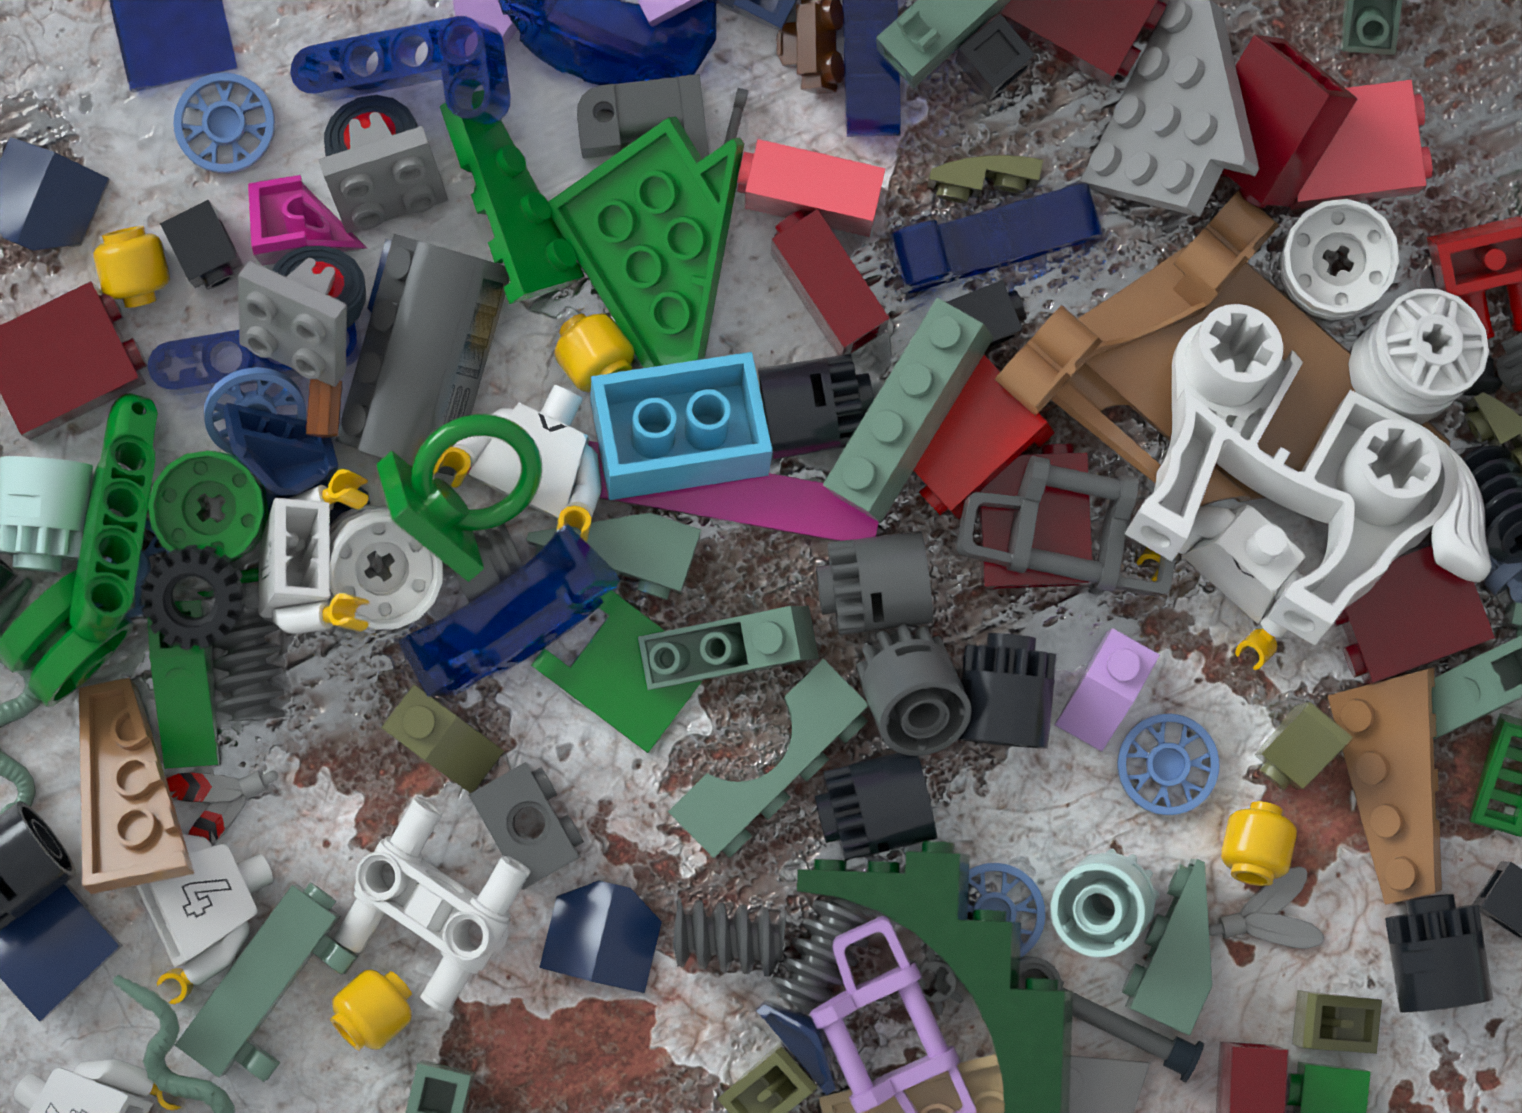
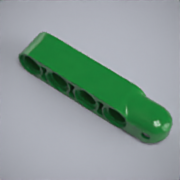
(129, 442)

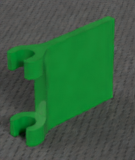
(611, 676)

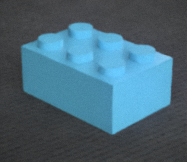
(680, 425)

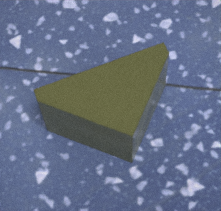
(1336, 1022)
(770, 1086)

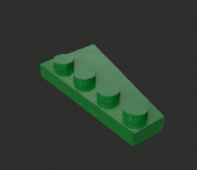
(519, 215)

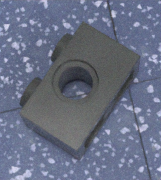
(504, 799)

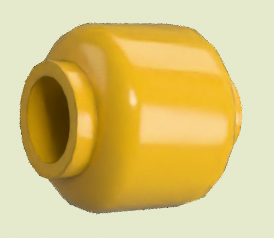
(131, 266)
(592, 348)
(1258, 844)
(371, 1009)

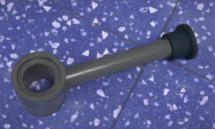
(1177, 1053)

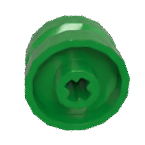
(48, 640)

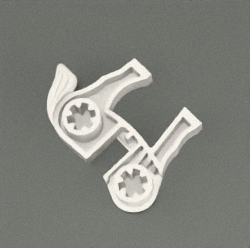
(1368, 477)

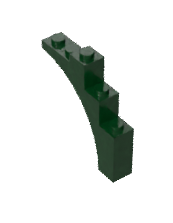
(931, 899)

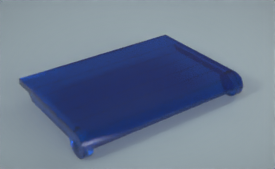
(172, 40)

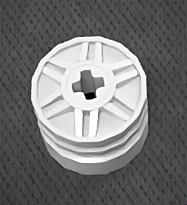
(1369, 253)
(1420, 354)
(406, 583)

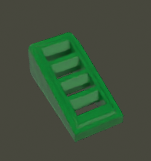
(1498, 749)

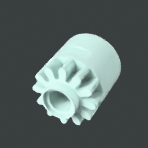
(42, 510)
(1082, 917)

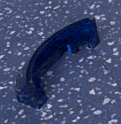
(613, 38)
(513, 618)

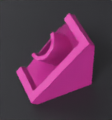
(292, 217)

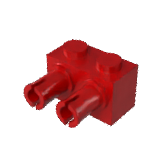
(1480, 259)

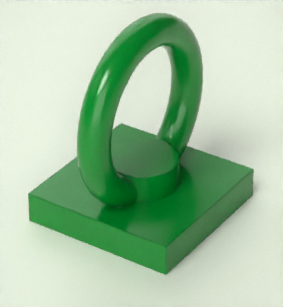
(435, 511)

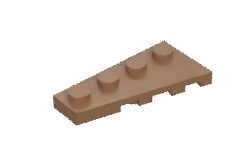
(1395, 779)
(125, 801)

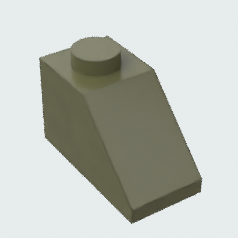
(442, 739)
(1301, 747)

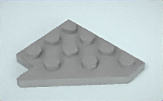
(1177, 116)

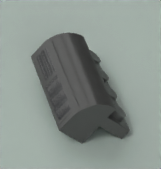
(422, 348)

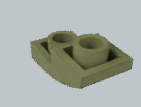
(965, 177)
(1495, 423)

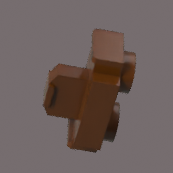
(813, 46)

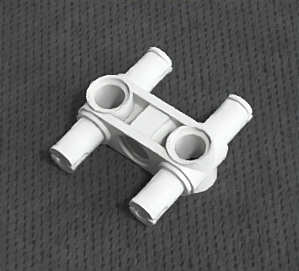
(431, 904)

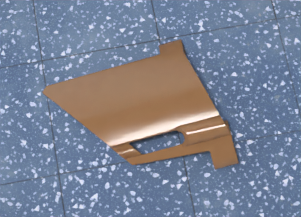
(1128, 343)

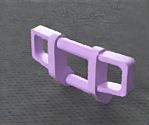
(905, 981)

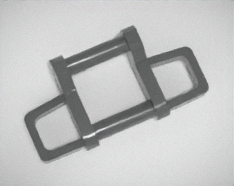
(1022, 556)

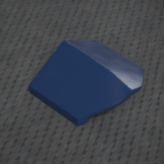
(46, 197)
(279, 449)
(602, 936)
(803, 1040)

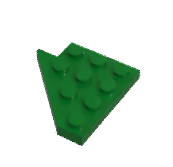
(655, 238)

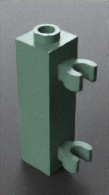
(931, 33)
(259, 981)

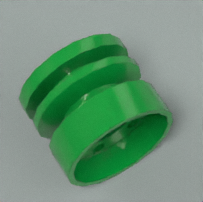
(178, 504)

